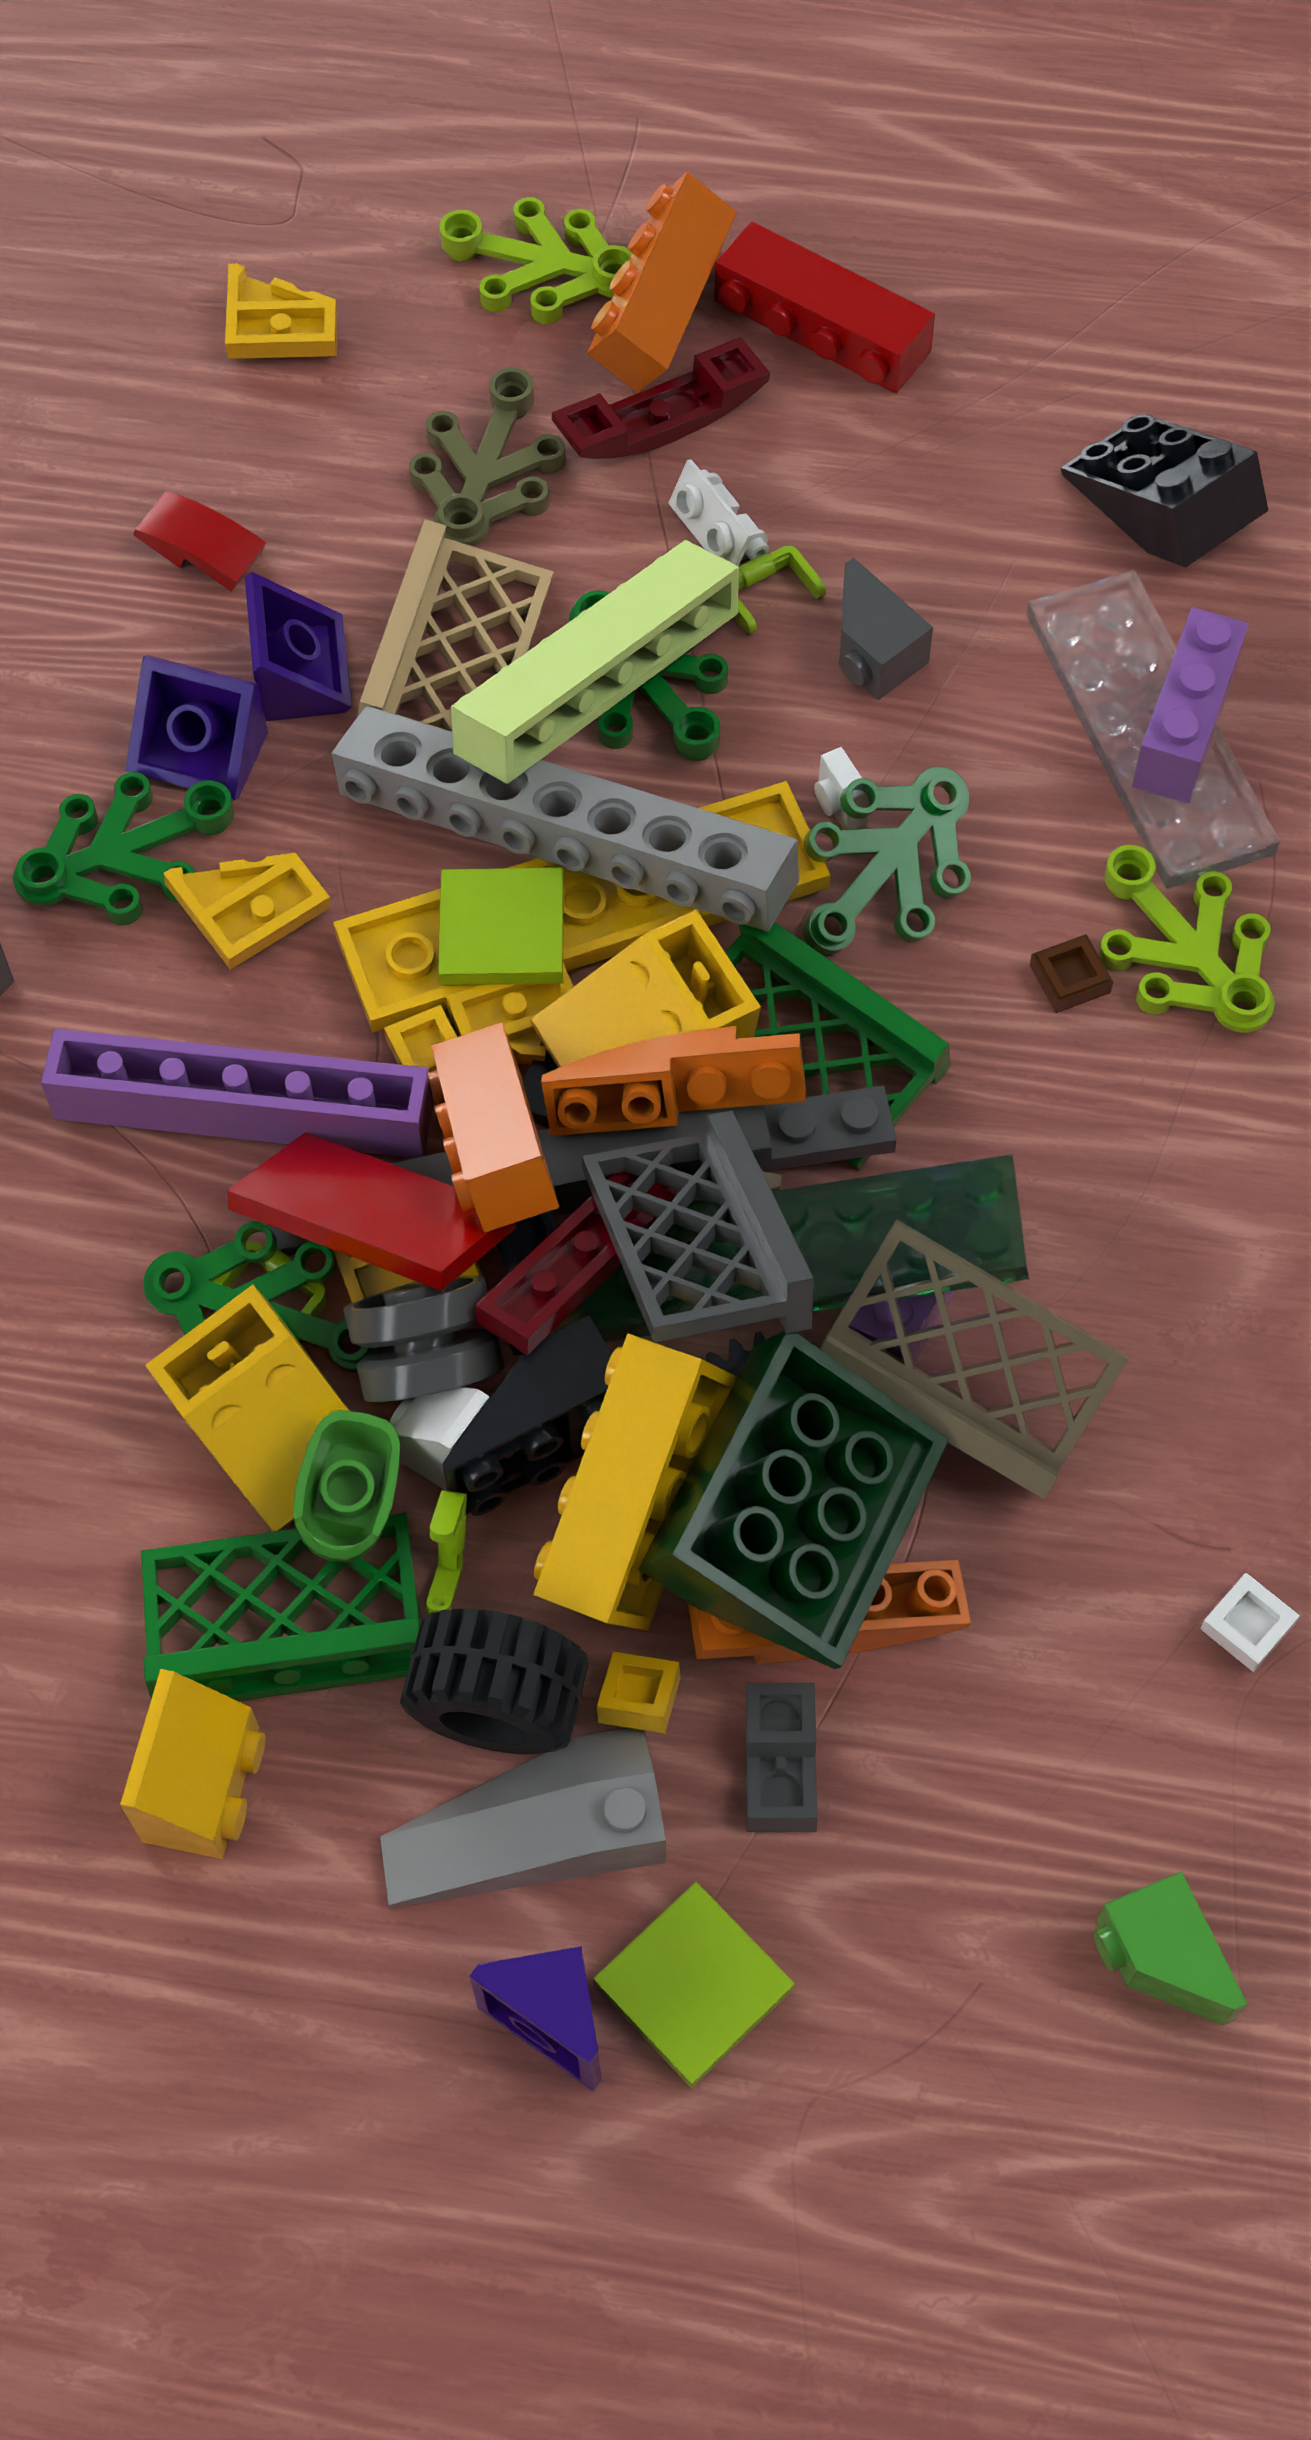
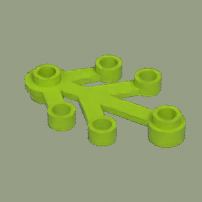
(464, 238)
(1189, 948)

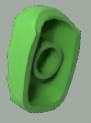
(346, 1485)

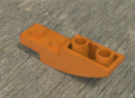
(671, 1074)
(909, 1606)

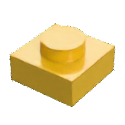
(413, 1037)
(638, 1692)

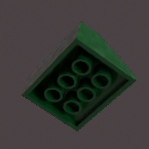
(795, 1501)

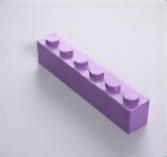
(237, 1092)

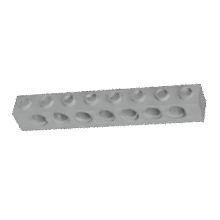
(572, 821)

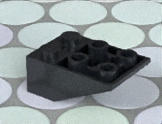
(1171, 486)
(532, 1419)

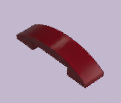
(666, 412)

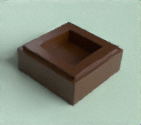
(1071, 973)

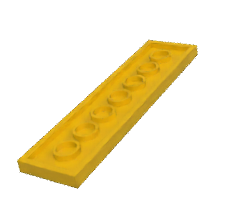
(396, 946)

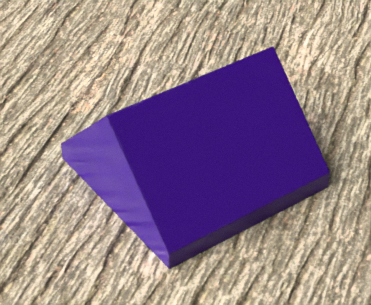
(296, 652)
(195, 726)
(546, 2006)

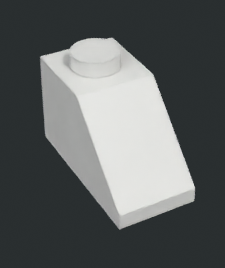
(433, 1426)

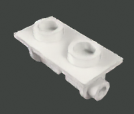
(712, 518)

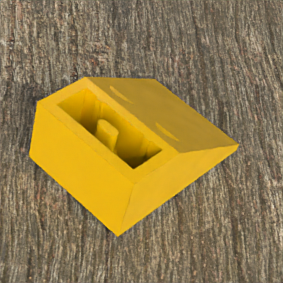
(651, 989)
(249, 1398)

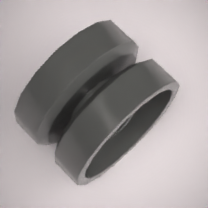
(422, 1340)

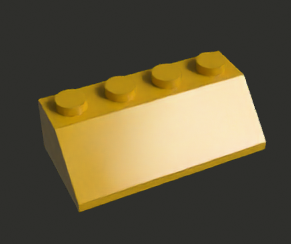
(629, 1475)

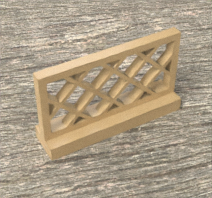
(412, 617)

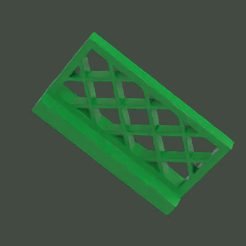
(850, 1007)
(274, 1662)

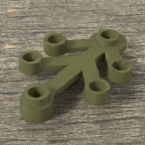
(511, 399)

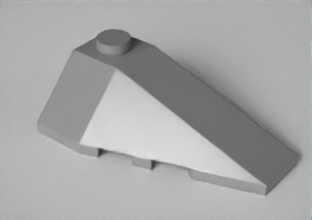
(536, 1824)

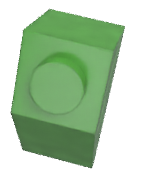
(1168, 1950)

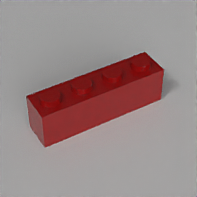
(824, 307)

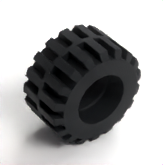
(495, 1681)

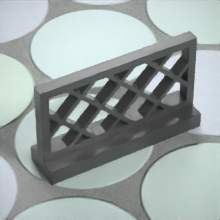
(746, 1219)

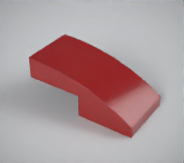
(197, 534)

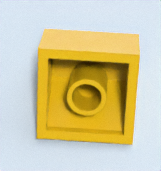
(192, 1768)

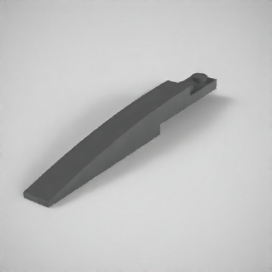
(779, 1135)

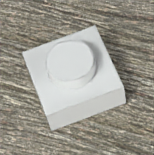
(835, 775)
(1249, 1622)

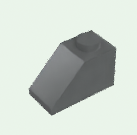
(880, 634)

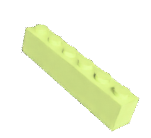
(594, 661)

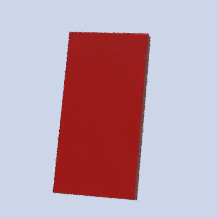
(366, 1210)

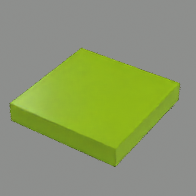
(501, 926)
(693, 1984)

